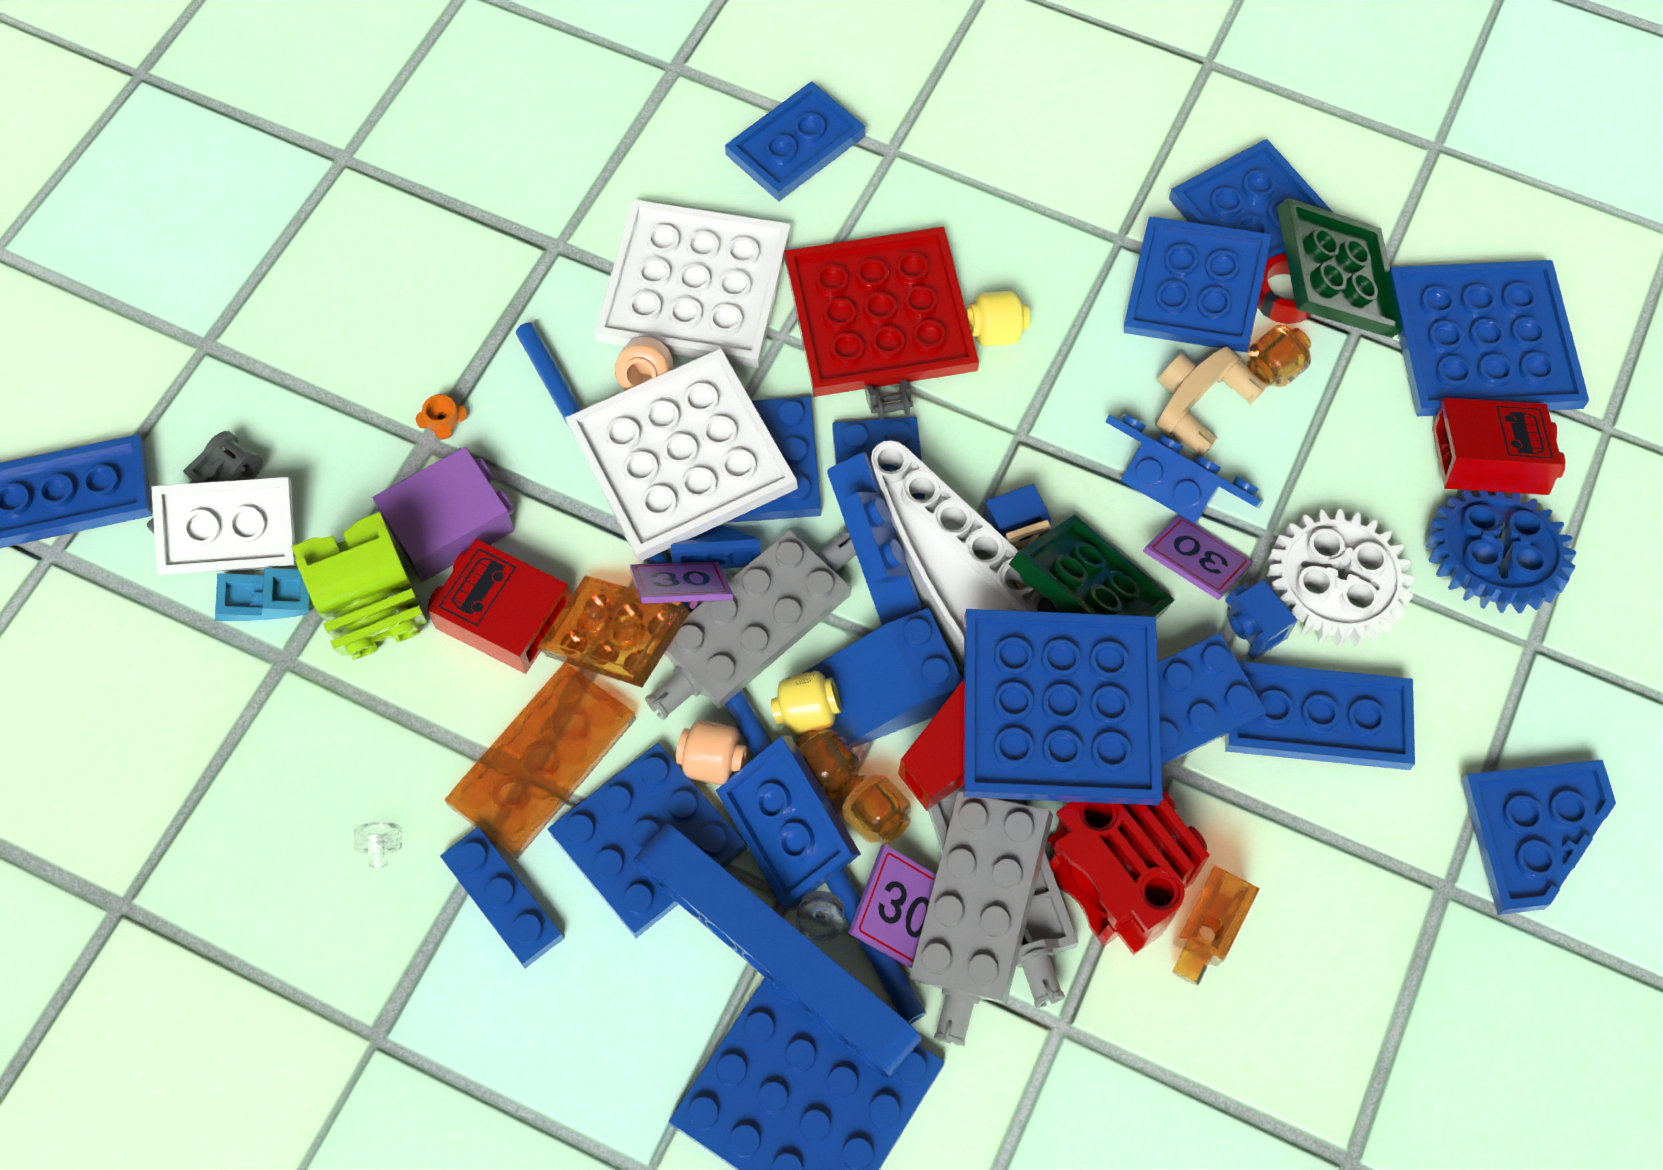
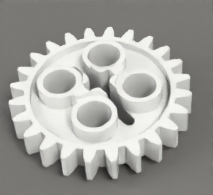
(1347, 544)

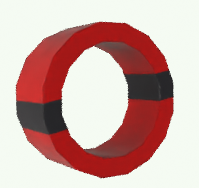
(1274, 306)

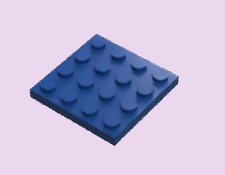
(1487, 335)
(1061, 707)
(797, 1096)

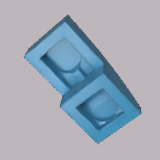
(261, 597)

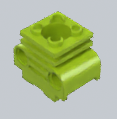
(360, 587)

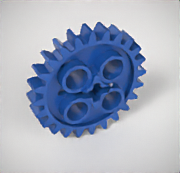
(1532, 549)

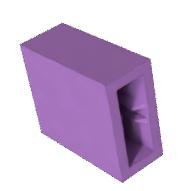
(444, 511)

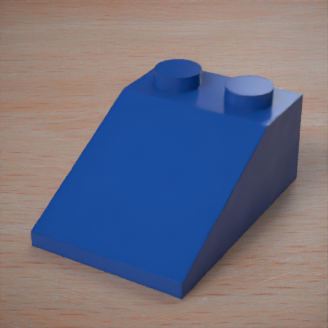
(891, 678)

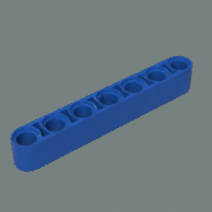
(778, 951)

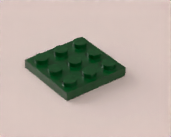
(1338, 268)
(1087, 574)

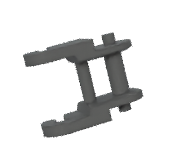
(876, 402)

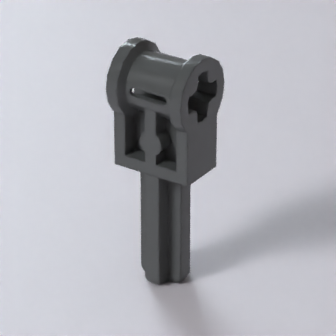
(221, 465)

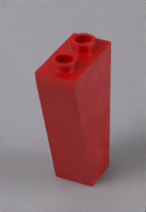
(935, 760)

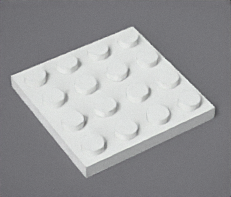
(694, 281)
(681, 454)

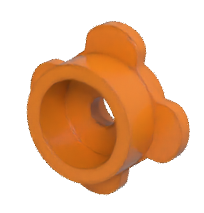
(437, 406)

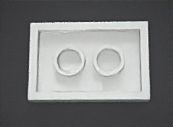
(223, 526)

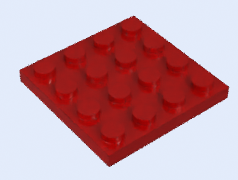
(880, 311)

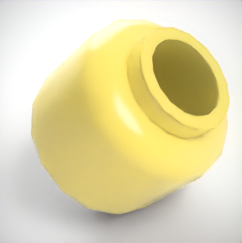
(998, 318)
(806, 702)

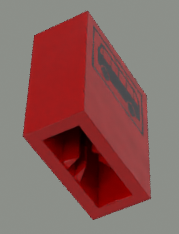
(1497, 446)
(498, 605)

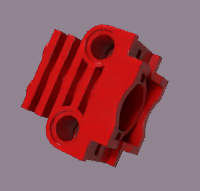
(1126, 866)

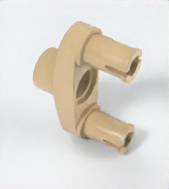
(1191, 382)

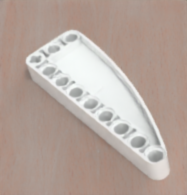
(943, 559)

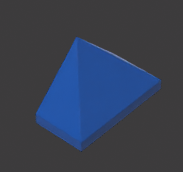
(719, 545)

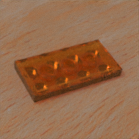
(540, 760)

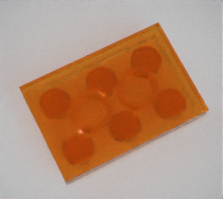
(612, 631)

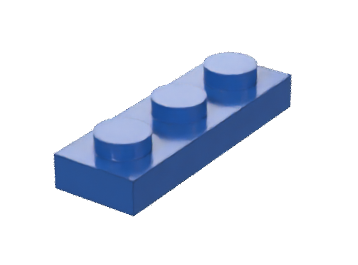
(501, 897)

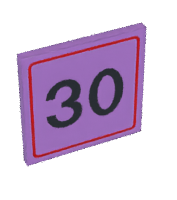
(1198, 557)
(680, 582)
(894, 906)

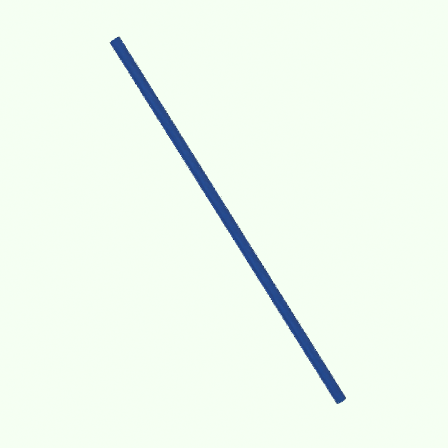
(739, 707)

